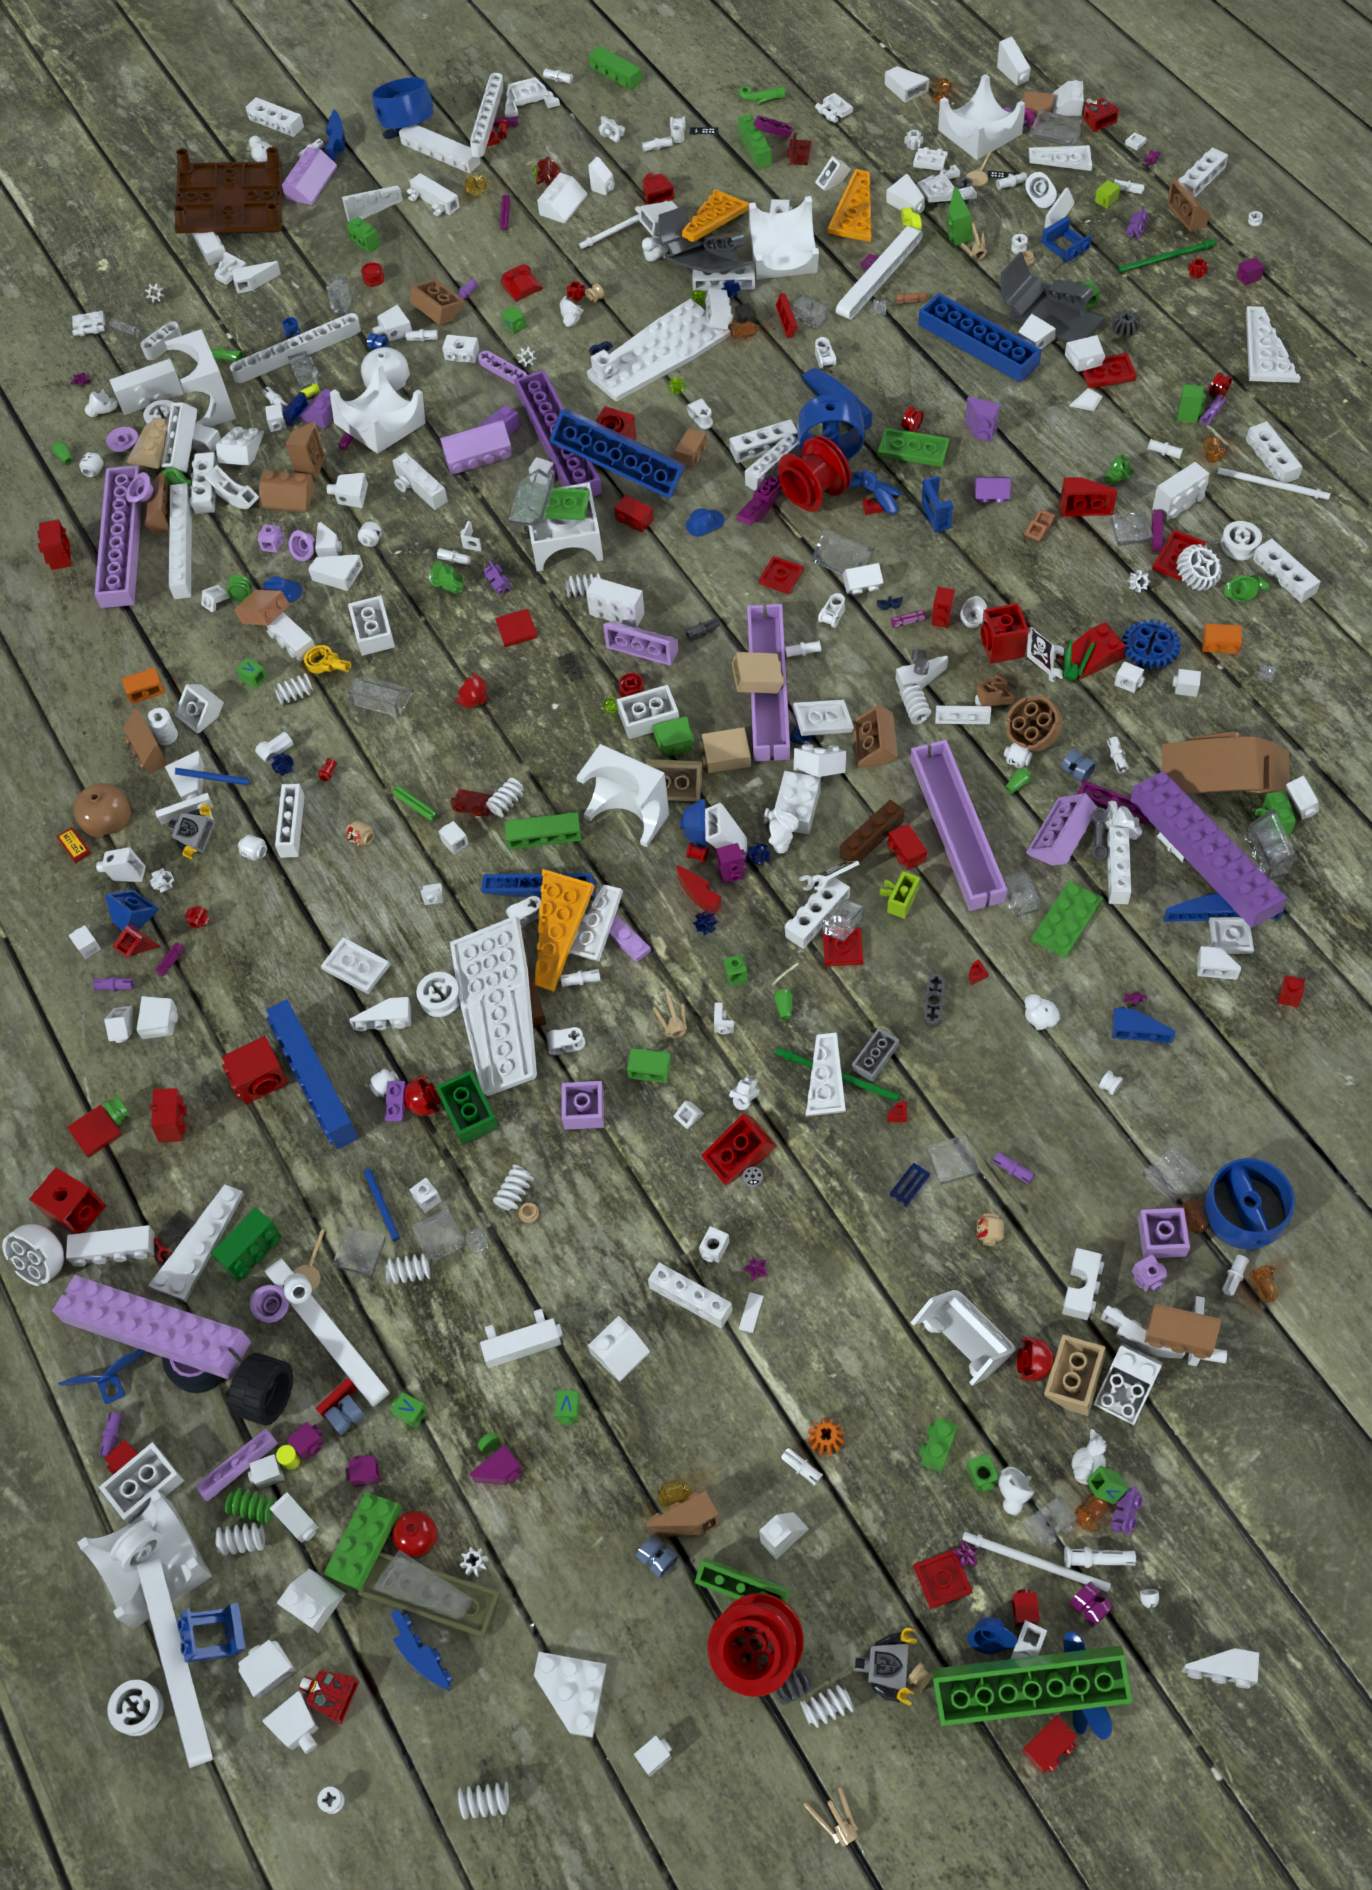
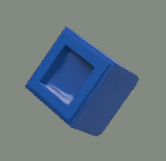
(797, 738)

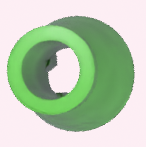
(61, 450)
(1018, 780)
(783, 1001)

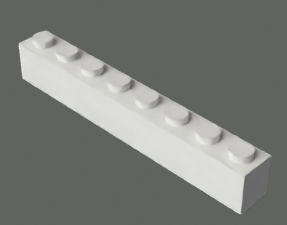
(180, 541)

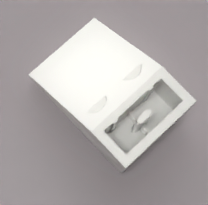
(239, 446)
(1128, 1383)

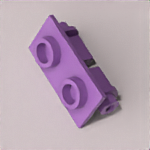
(1137, 223)
(495, 572)
(395, 1101)
(1126, 1519)

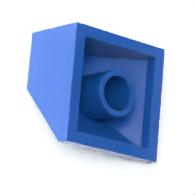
(694, 823)
(129, 908)

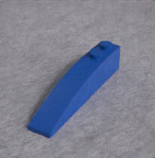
(826, 384)
(524, 884)
(1202, 909)

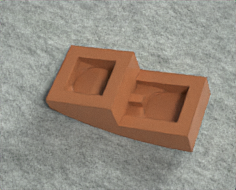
(1040, 525)

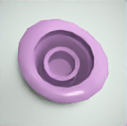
(140, 488)
(301, 545)
(268, 1303)

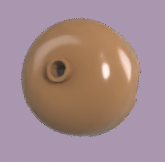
(1034, 723)
(101, 810)

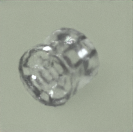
(879, 307)
(1266, 672)
(477, 1236)

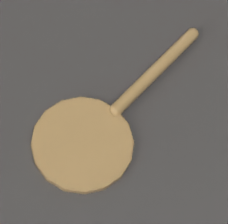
(978, 177)
(308, 1270)

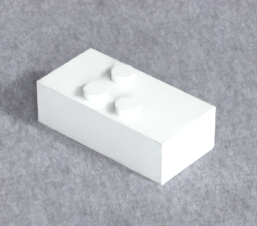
(146, 386)

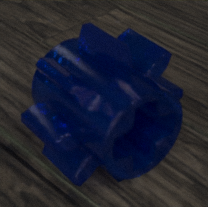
(732, 288)
(282, 763)
(759, 853)
(705, 922)

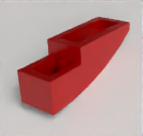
(699, 890)

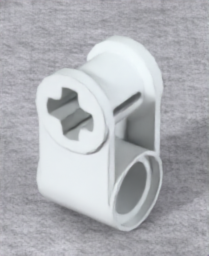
(678, 129)
(824, 352)
(700, 413)
(833, 610)
(525, 911)
(563, 1041)

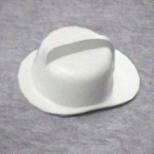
(1041, 189)

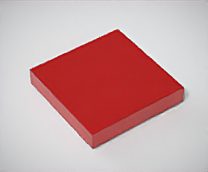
(781, 575)
(516, 627)
(843, 953)
(94, 1131)
(942, 1579)

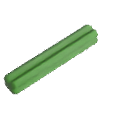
(414, 803)

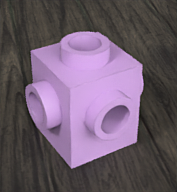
(270, 538)
(1149, 1274)

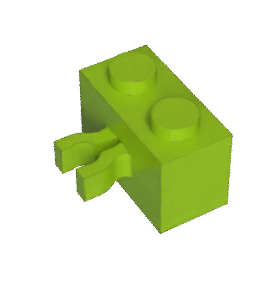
(902, 894)

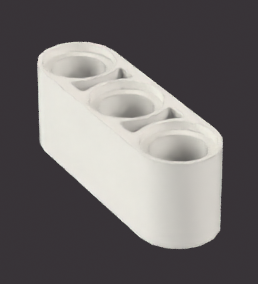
(155, 344)

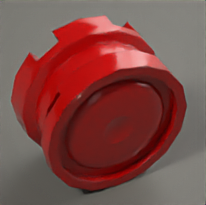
(372, 274)
(1220, 385)
(912, 419)
(631, 684)

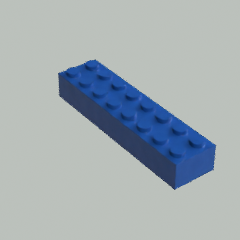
(979, 337)
(617, 453)
(311, 1075)

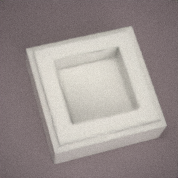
(1135, 141)

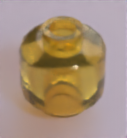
(475, 184)
(673, 1492)

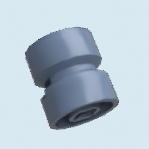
(1078, 765)
(344, 1415)
(649, 1554)

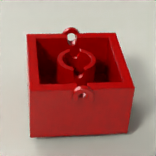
(54, 544)
(168, 1115)

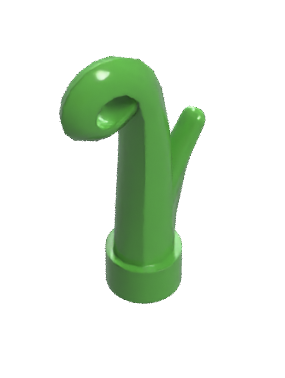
(762, 96)
(226, 354)

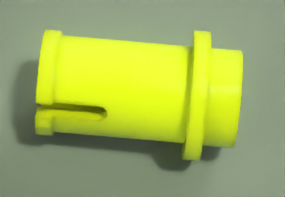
(311, 390)

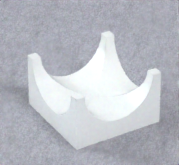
(981, 123)
(783, 241)
(204, 378)
(379, 414)
(561, 533)
(628, 786)
(178, 1555)

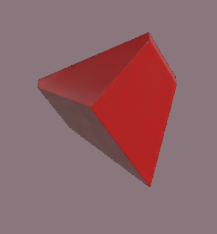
(133, 942)

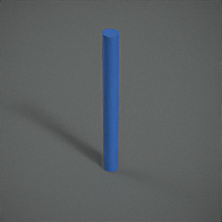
(211, 776)
(381, 1205)

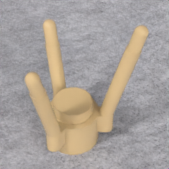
(978, 249)
(676, 1027)
(845, 1831)

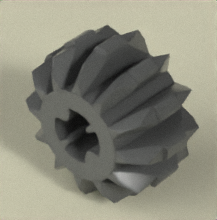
(1126, 323)
(796, 1686)

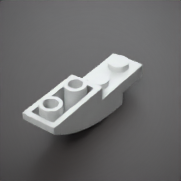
(1132, 1334)

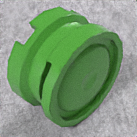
(239, 587)
(116, 1110)

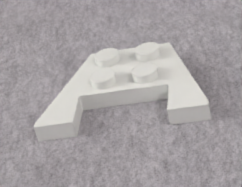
(526, 92)
(941, 189)

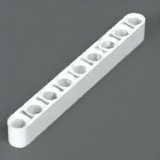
(486, 115)
(879, 272)
(309, 341)
(333, 1340)
(174, 1666)

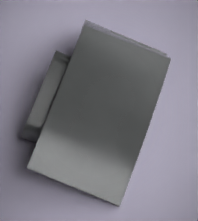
(707, 253)
(1056, 303)

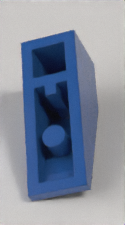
(1136, 1026)

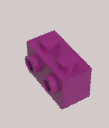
(731, 863)

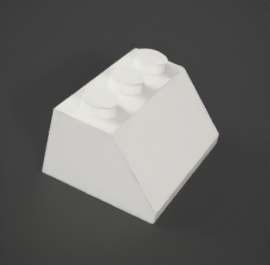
(561, 198)

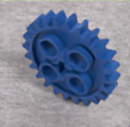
(1163, 650)

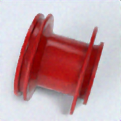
(819, 470)
(773, 1623)

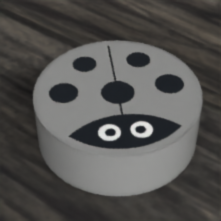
(752, 1177)

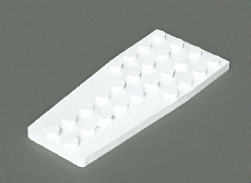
(660, 349)
(496, 1004)

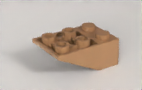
(690, 1518)

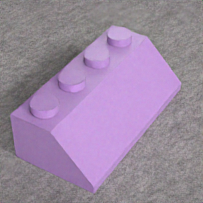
(309, 176)
(476, 447)
(640, 642)
(1062, 829)

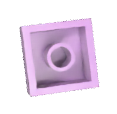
(582, 1105)
(1163, 1233)

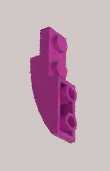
(761, 502)

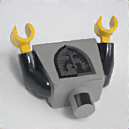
(193, 830)
(888, 1666)

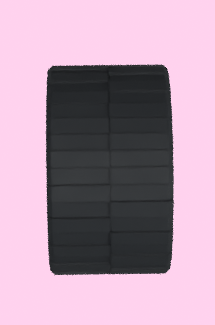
(260, 1389)

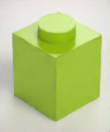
(1107, 194)

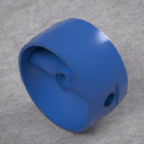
(402, 102)
(830, 410)
(1238, 1179)

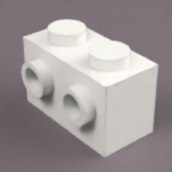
(863, 578)

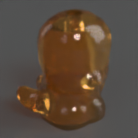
(942, 89)
(744, 330)
(1212, 449)
(1195, 1218)
(1264, 1283)
(1089, 1512)

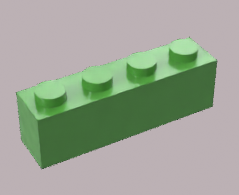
(615, 67)
(754, 141)
(543, 830)
(736, 1582)

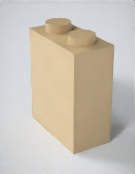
(757, 672)
(725, 750)

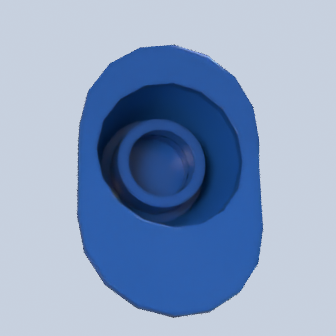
(704, 521)
(290, 589)
(991, 1636)

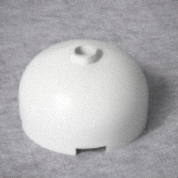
(393, 363)
(37, 1246)

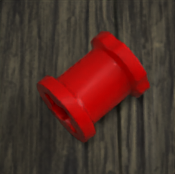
(697, 852)

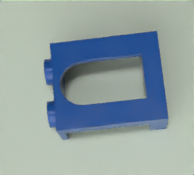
(1059, 229)
(943, 511)
(233, 1633)

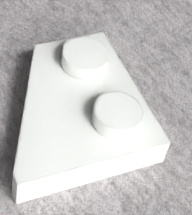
(224, 272)

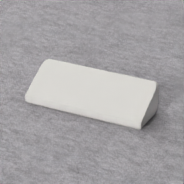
(1060, 208)

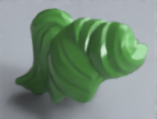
(1119, 470)
(175, 477)
(446, 576)
(1244, 587)

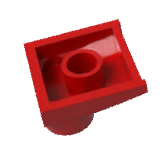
(520, 282)

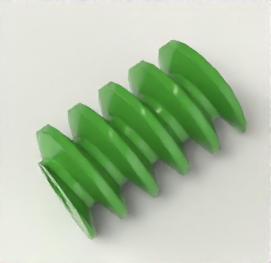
(249, 1506)

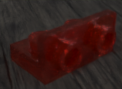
(799, 151)
(546, 171)
(471, 802)

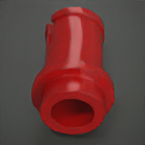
(502, 128)
(326, 772)

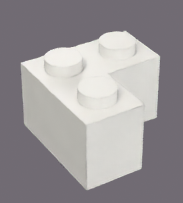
(819, 761)

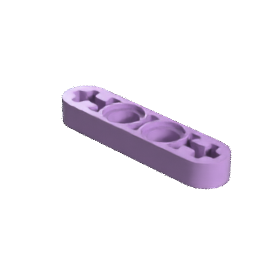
(488, 361)

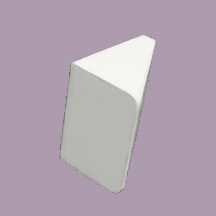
(688, 1114)

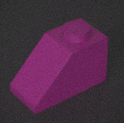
(498, 1469)

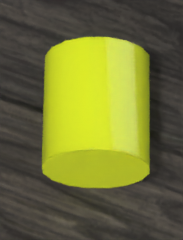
(288, 1457)

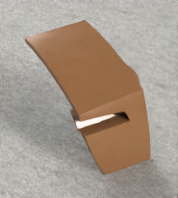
(1226, 764)

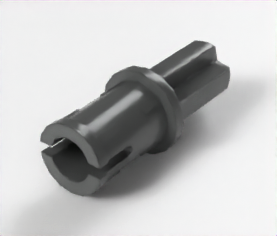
(702, 628)

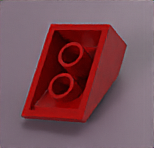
(1086, 498)
(1106, 651)
(738, 1148)

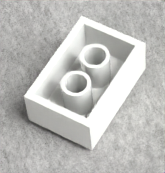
(1181, 491)
(615, 602)
(371, 625)
(645, 709)
(799, 797)
(132, 1484)

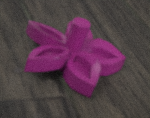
(1152, 157)
(80, 378)
(1135, 997)
(756, 1268)
(966, 1554)

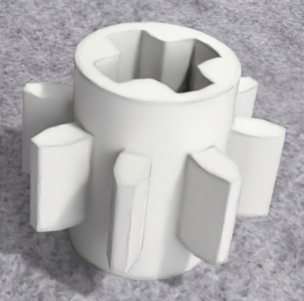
(913, 139)
(150, 292)
(524, 353)
(1138, 576)
(162, 880)
(479, 1563)

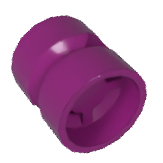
(1092, 1605)

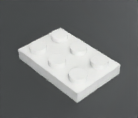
(822, 717)
(355, 965)

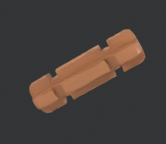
(911, 298)

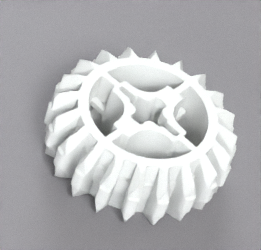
(1199, 567)

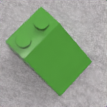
(959, 220)

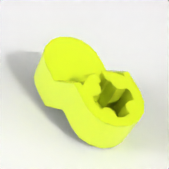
(910, 218)

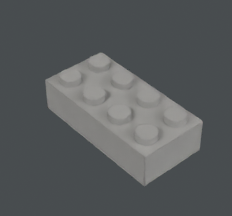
(875, 1055)

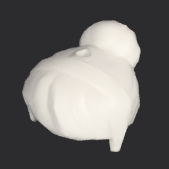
(258, 149)
(652, 248)
(100, 404)
(973, 606)
(1036, 1013)
(1015, 1489)

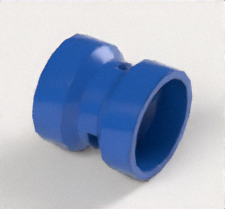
(291, 327)
(375, 341)

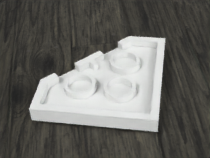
(573, 1689)

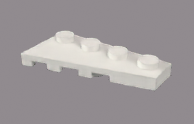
(1064, 156)
(370, 202)
(597, 924)
(826, 1083)

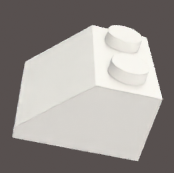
(1069, 99)
(198, 707)
(618, 1349)
(311, 1599)

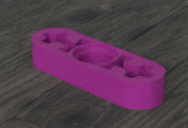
(773, 126)
(1157, 530)

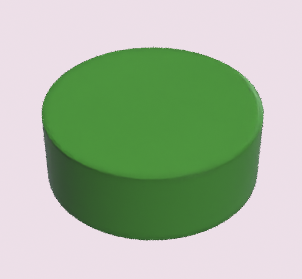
(488, 1442)

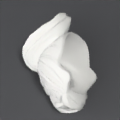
(570, 312)
(1122, 818)
(781, 830)
(1089, 1458)

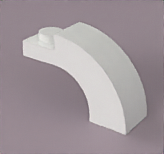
(231, 492)

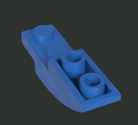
(336, 136)
(422, 1659)

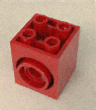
(618, 421)
(1004, 633)
(254, 1070)
(67, 1202)

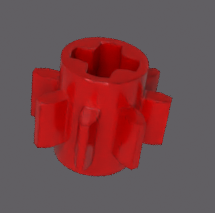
(1197, 268)
(575, 291)
(197, 917)

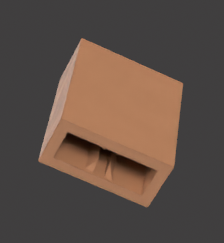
(261, 607)

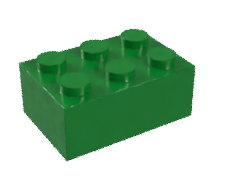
(467, 1107)
(246, 1244)

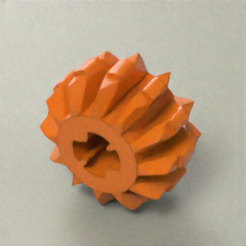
(826, 1445)

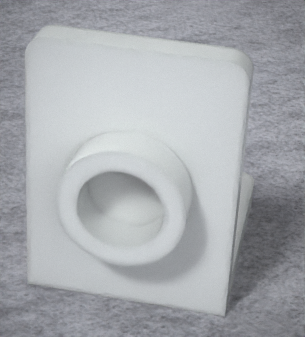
(466, 537)
(432, 894)

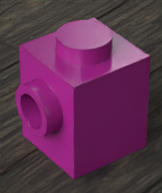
(1250, 271)
(306, 1440)
(363, 1471)

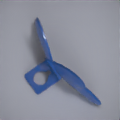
(882, 490)
(109, 1375)
(1098, 1717)

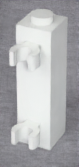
(433, 193)
(521, 1341)

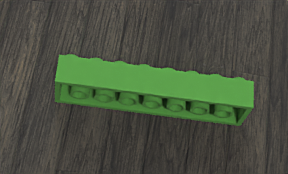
(1032, 1685)

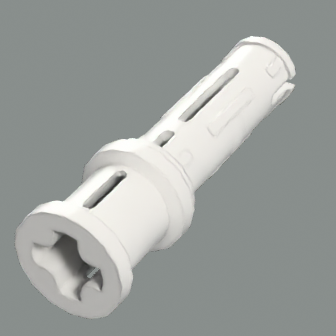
(1088, 1557)

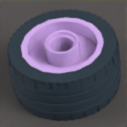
(190, 1378)

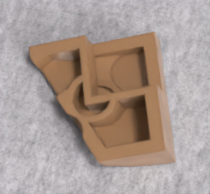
(1038, 101)
(994, 692)

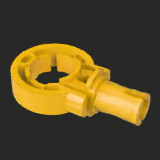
(329, 662)

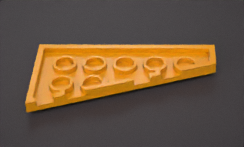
(853, 213)
(713, 214)
(560, 916)

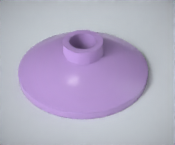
(122, 439)

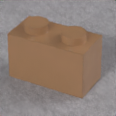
(691, 447)

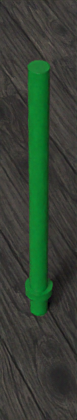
(1204, 245)
(791, 1056)

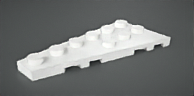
(1266, 353)

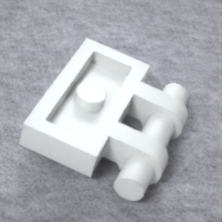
(837, 106)
(930, 159)
(88, 323)

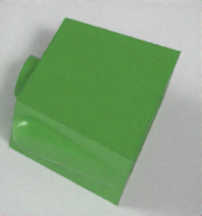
(673, 736)

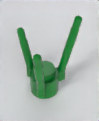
(1071, 671)

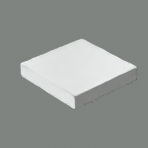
(1231, 935)

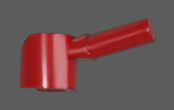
(162, 1250)

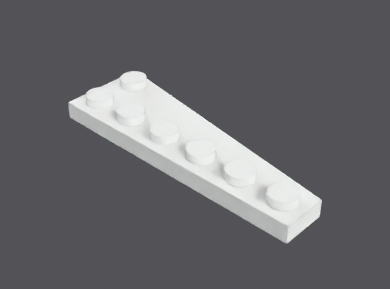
(189, 1259)

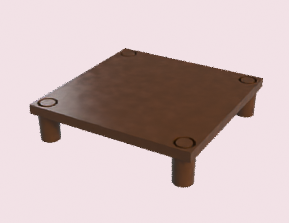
(228, 195)

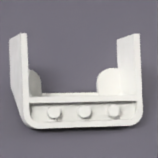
(968, 1330)

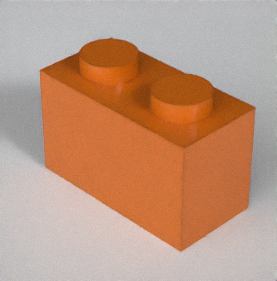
(1222, 638)
(143, 685)

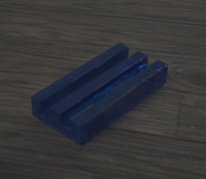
(295, 408)
(900, 1197)

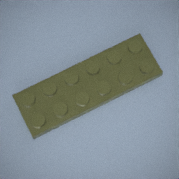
(475, 1620)

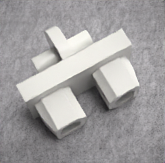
(610, 129)
(744, 1092)

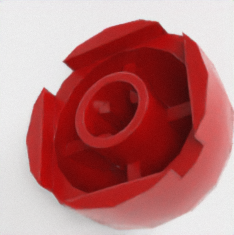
(472, 692)
(421, 1097)
(1034, 1359)
(415, 1534)

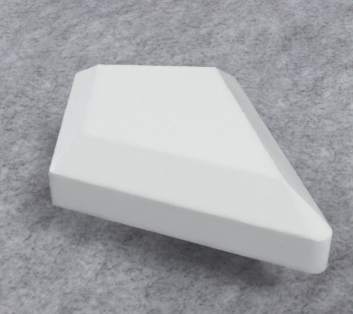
(1087, 400)

